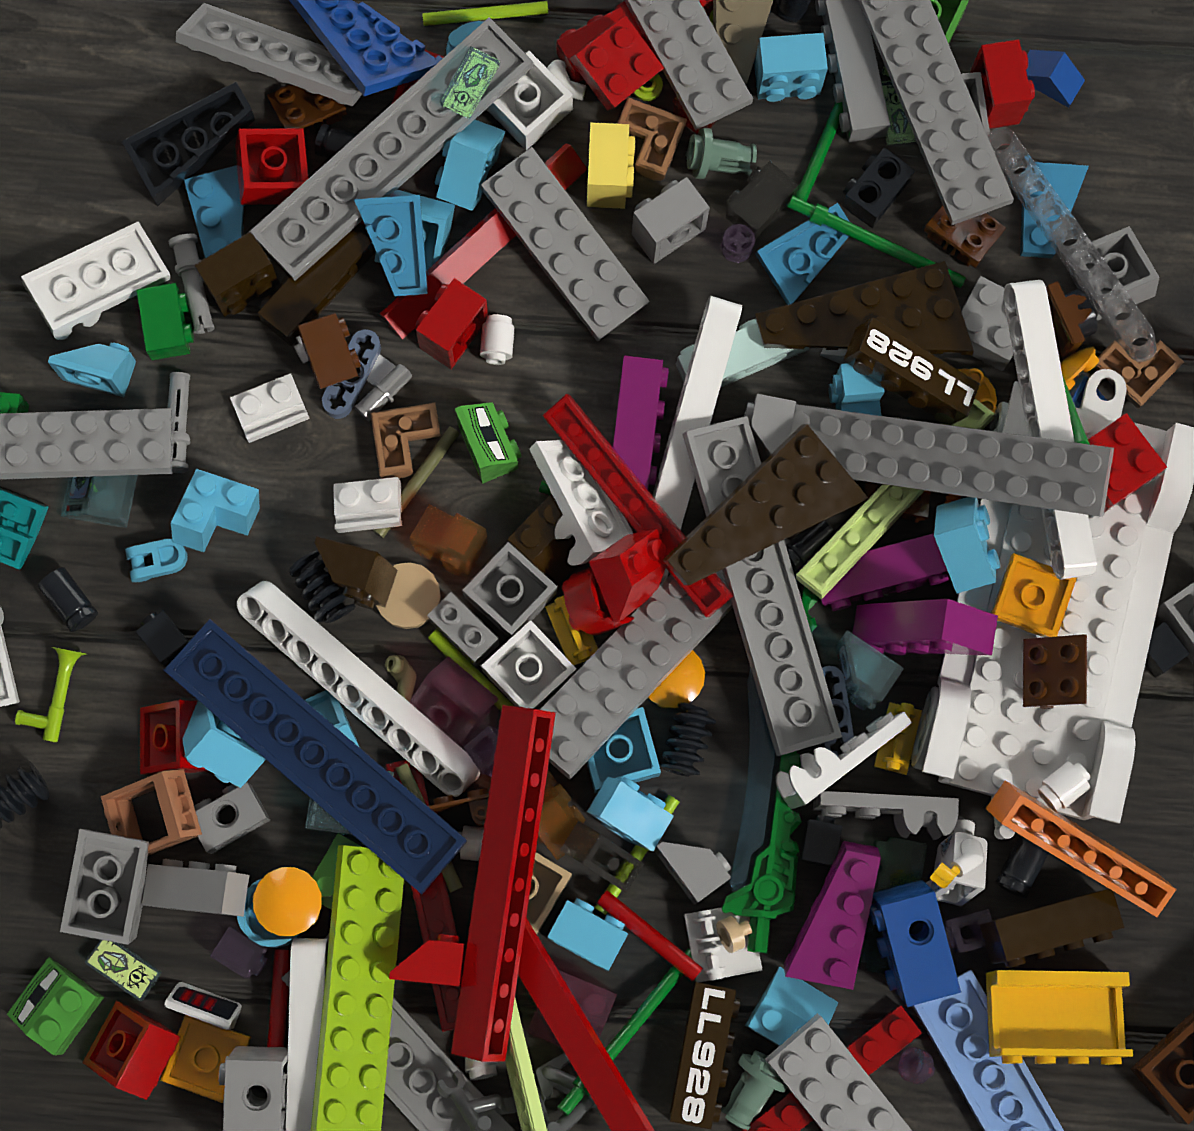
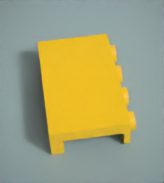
(1056, 1016)

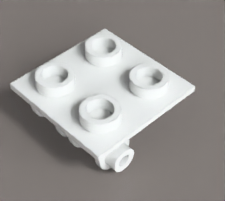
(709, 951)

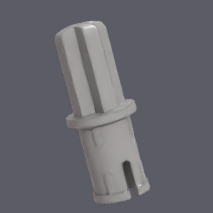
(383, 391)

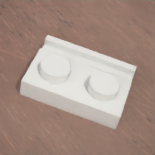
(269, 408)
(367, 504)

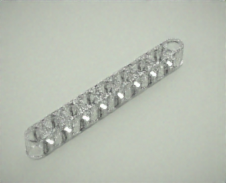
(1075, 255)

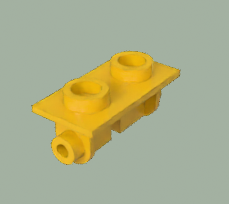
(575, 644)
(897, 752)

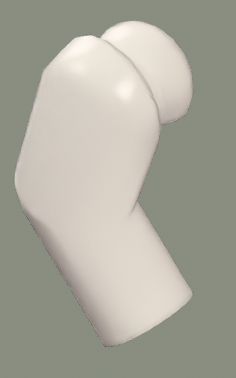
(558, 69)

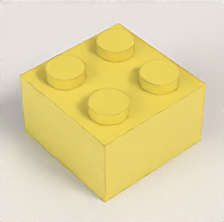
(610, 165)

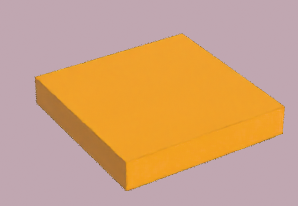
(1032, 597)
(199, 1057)

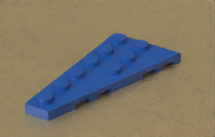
(366, 44)

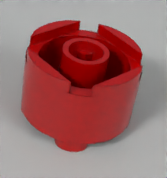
(587, 606)

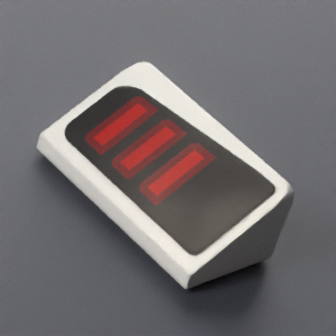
(204, 1005)

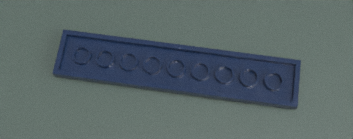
(316, 756)

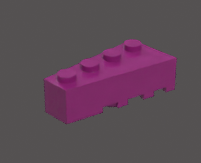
(638, 413)
(890, 570)
(926, 627)
(834, 932)

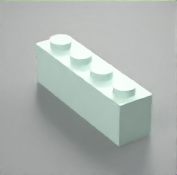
(746, 355)

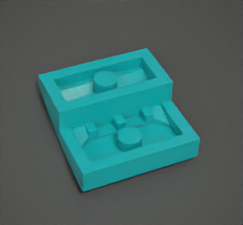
(19, 526)

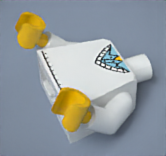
(960, 865)

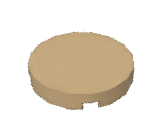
(411, 596)

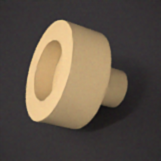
(732, 933)

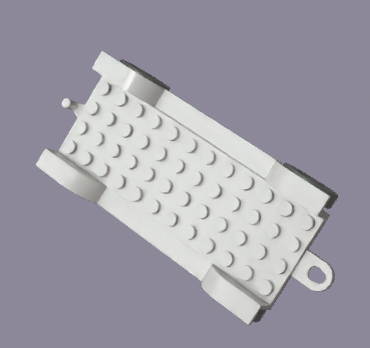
(975, 720)

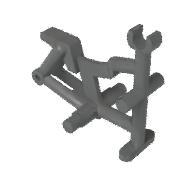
(546, 1077)

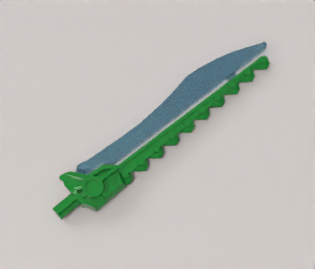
(775, 869)

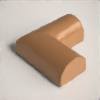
(661, 136)
(1141, 378)
(393, 432)

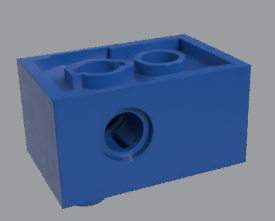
(918, 956)

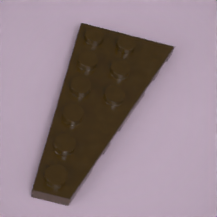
(912, 303)
(779, 499)

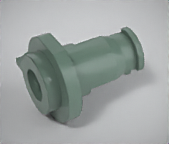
(718, 155)
(752, 1090)

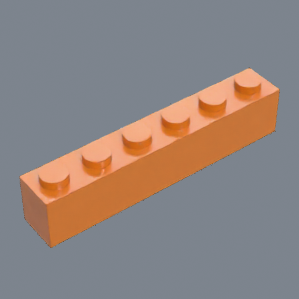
(1080, 848)

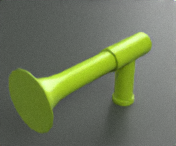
(52, 722)

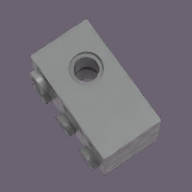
(243, 1103)

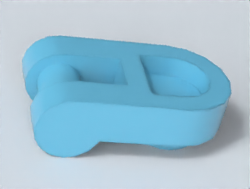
(166, 556)

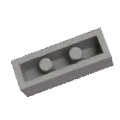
(196, 888)

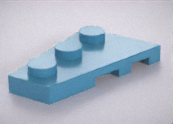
(1066, 181)
(216, 208)
(398, 239)
(800, 255)

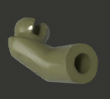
(403, 674)

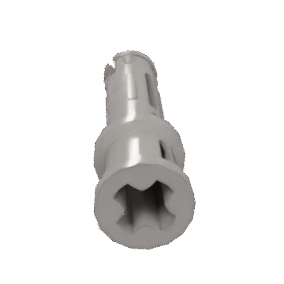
(186, 258)
(179, 385)

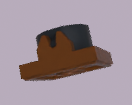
(1071, 318)

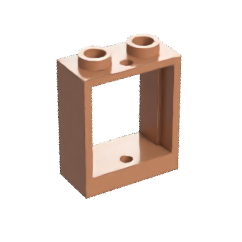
(174, 802)

